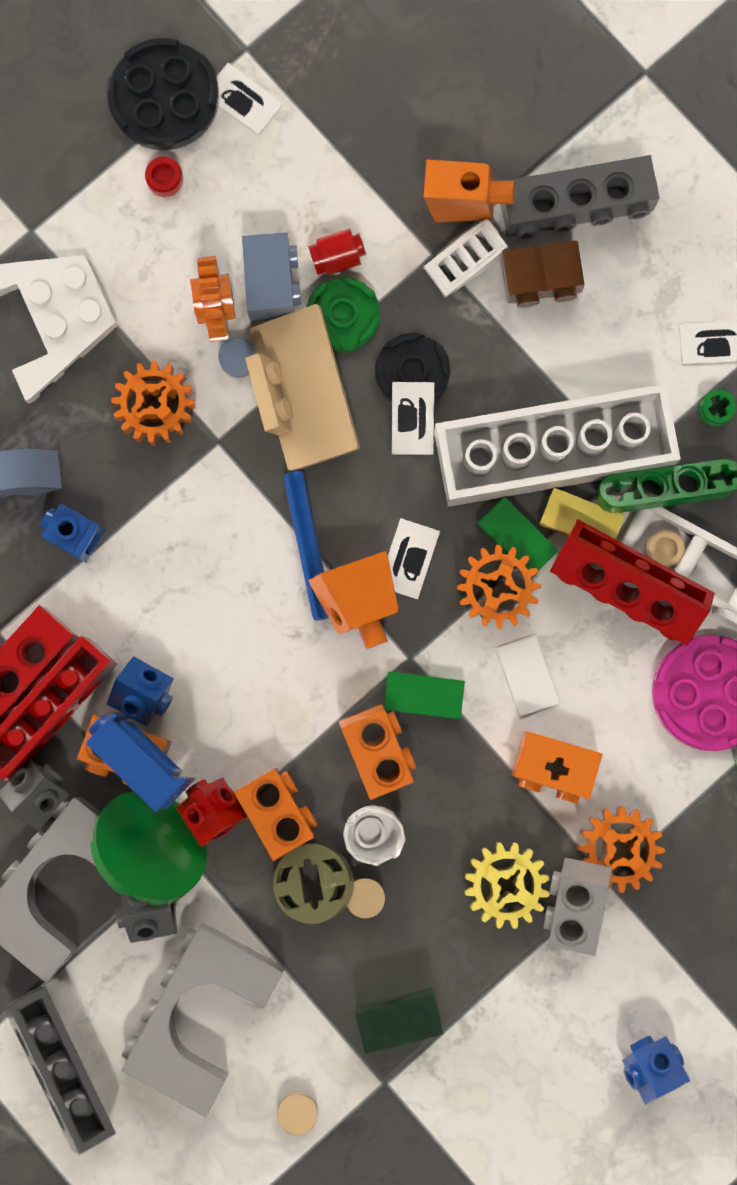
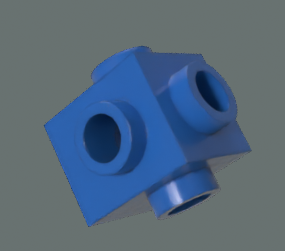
(141, 692)
(654, 1068)

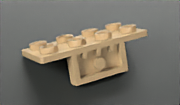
(301, 388)

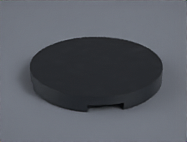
(163, 94)

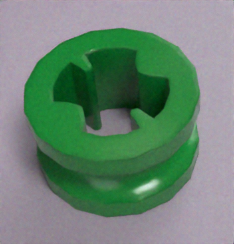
(728, 412)

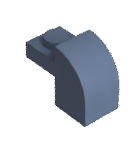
(29, 472)

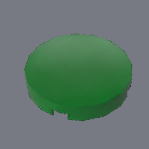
(348, 311)

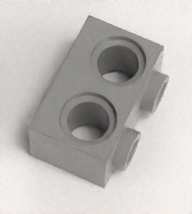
(580, 906)

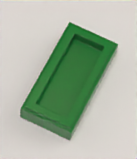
(510, 529)
(424, 695)

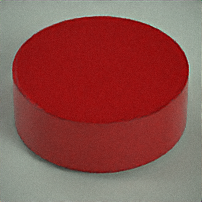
(164, 176)

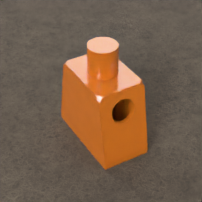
(464, 191)
(358, 597)

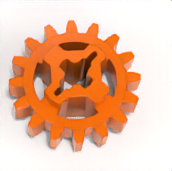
(213, 298)
(143, 413)
(505, 570)
(634, 837)

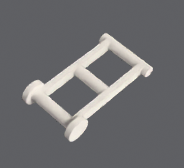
(724, 611)

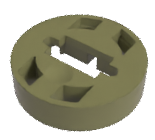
(329, 879)

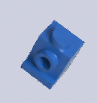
(82, 539)

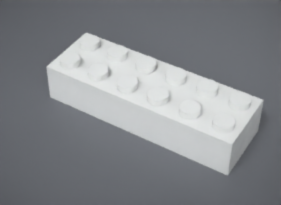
(556, 444)

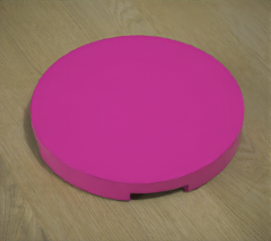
(698, 693)

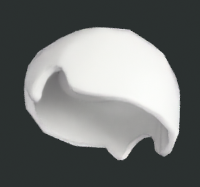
(374, 835)

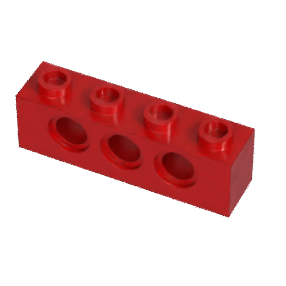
(624, 564)
(41, 628)
(51, 703)

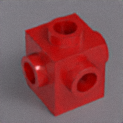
(211, 810)

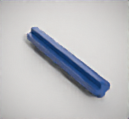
(305, 536)

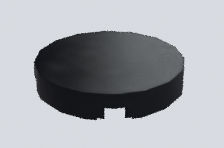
(412, 359)

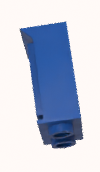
(137, 760)

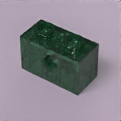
(398, 1020)

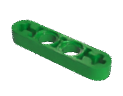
(668, 482)

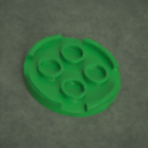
(146, 850)

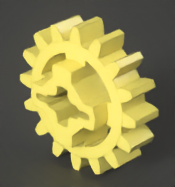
(497, 901)

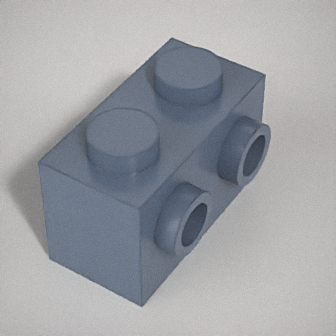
(269, 275)

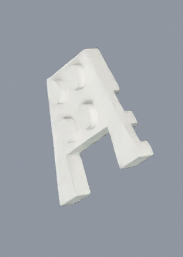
(66, 311)

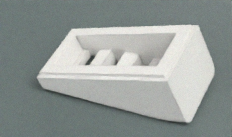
(471, 238)

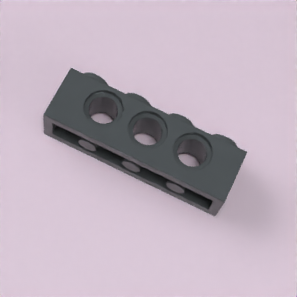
(632, 176)
(59, 1070)

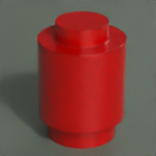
(337, 252)

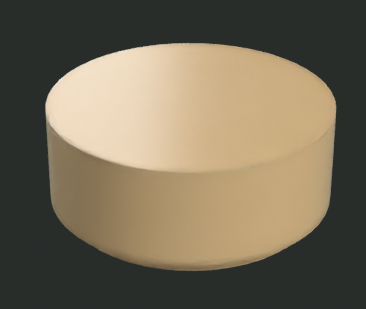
(665, 548)
(367, 898)
(297, 1113)

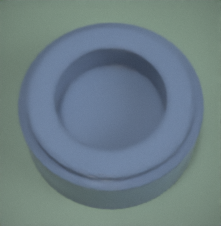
(233, 355)

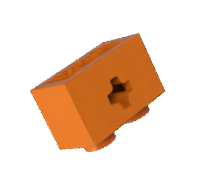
(579, 763)

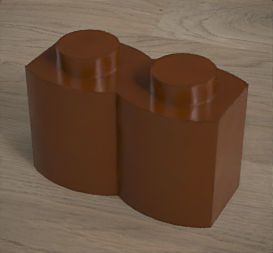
(542, 273)

